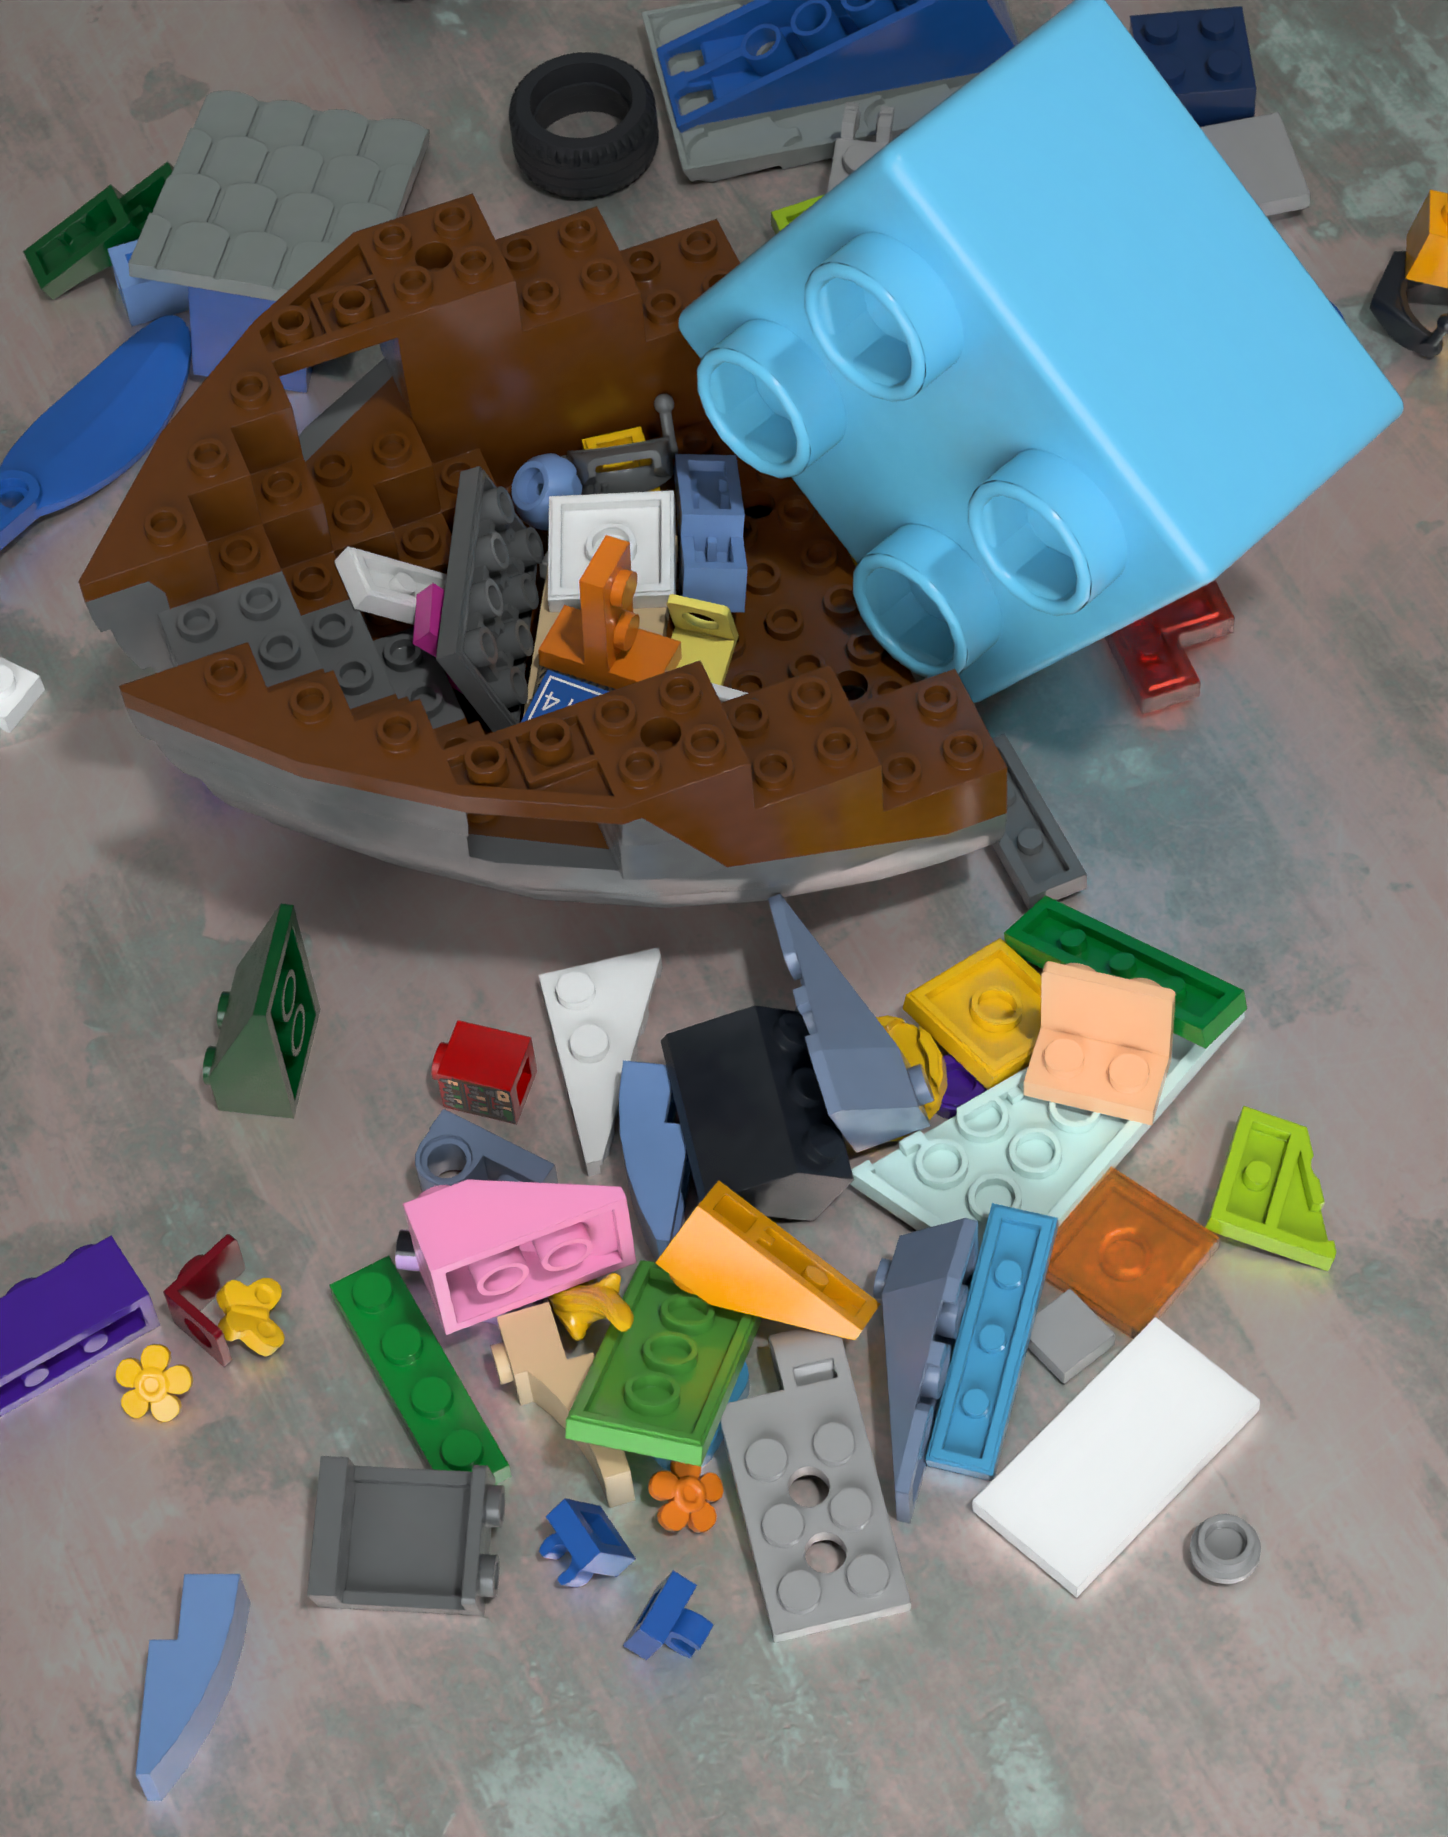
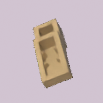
(542, 1374)

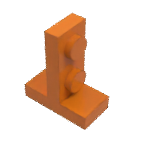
(605, 636)

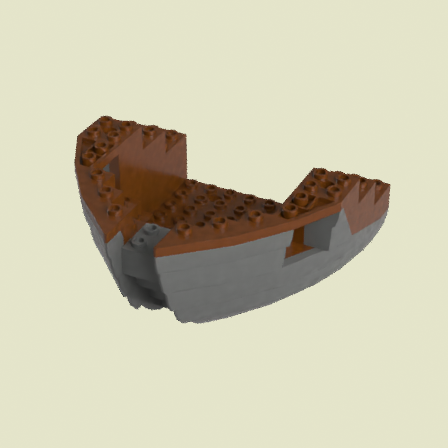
(355, 732)

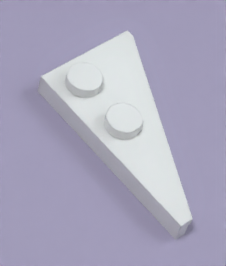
(595, 1025)

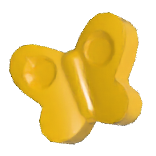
(249, 1316)

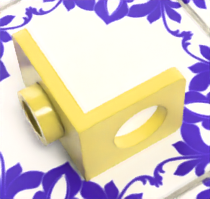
(704, 639)

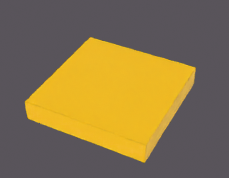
(983, 1012)

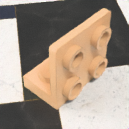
(1102, 1042)

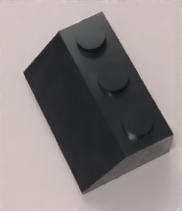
(756, 1112)

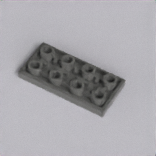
(489, 600)

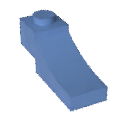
(710, 529)

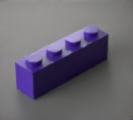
(69, 1320)

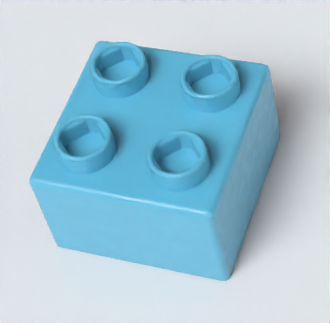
(1037, 362)

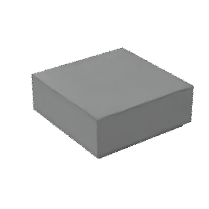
(1069, 1336)

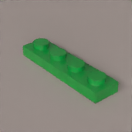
(1064, 936)
(416, 1371)

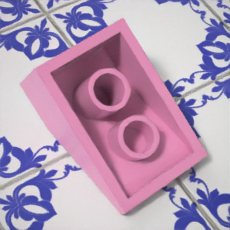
(514, 1243)

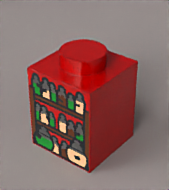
(485, 1071)

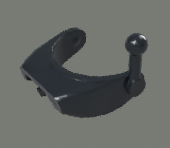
(1394, 314)

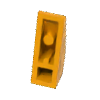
(755, 1267)

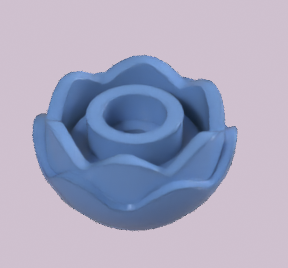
(539, 479)

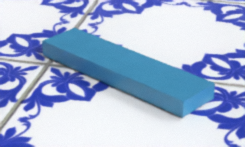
(992, 1342)

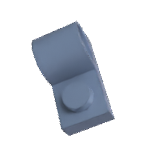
(477, 1153)

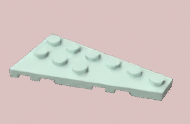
(1013, 1152)

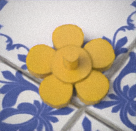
(153, 1383)

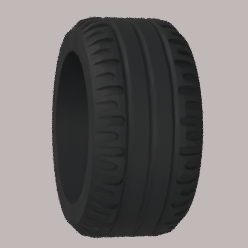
(574, 86)

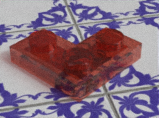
(1153, 647)

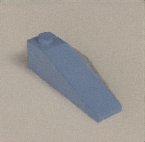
(858, 1065)
(922, 1314)

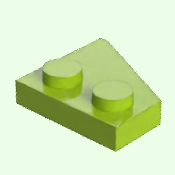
(1271, 1192)

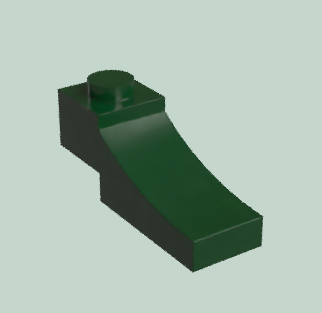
(82, 240)

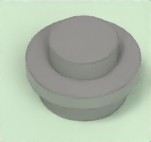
(1225, 1549)

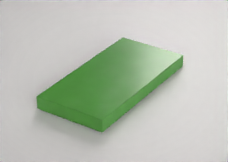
(665, 1377)

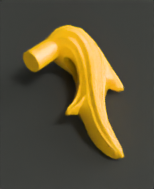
(591, 1302)

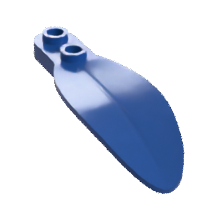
(96, 427)

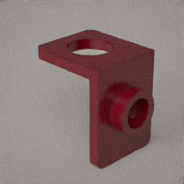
(197, 1287)

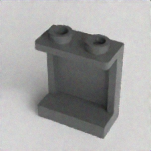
(404, 1538)

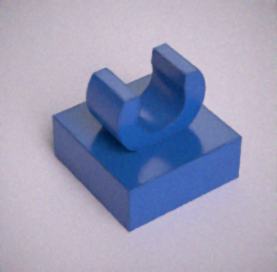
(589, 1539)
(669, 1621)

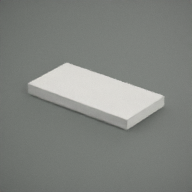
(1115, 1456)

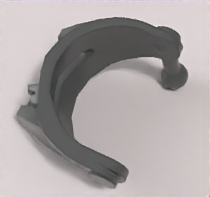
(636, 479)

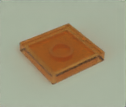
(1128, 1253)

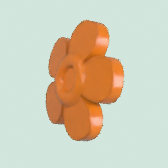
(687, 1497)

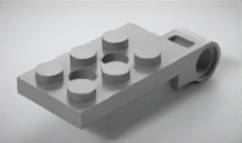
(820, 1432)

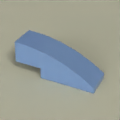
(653, 1152)
(190, 1678)

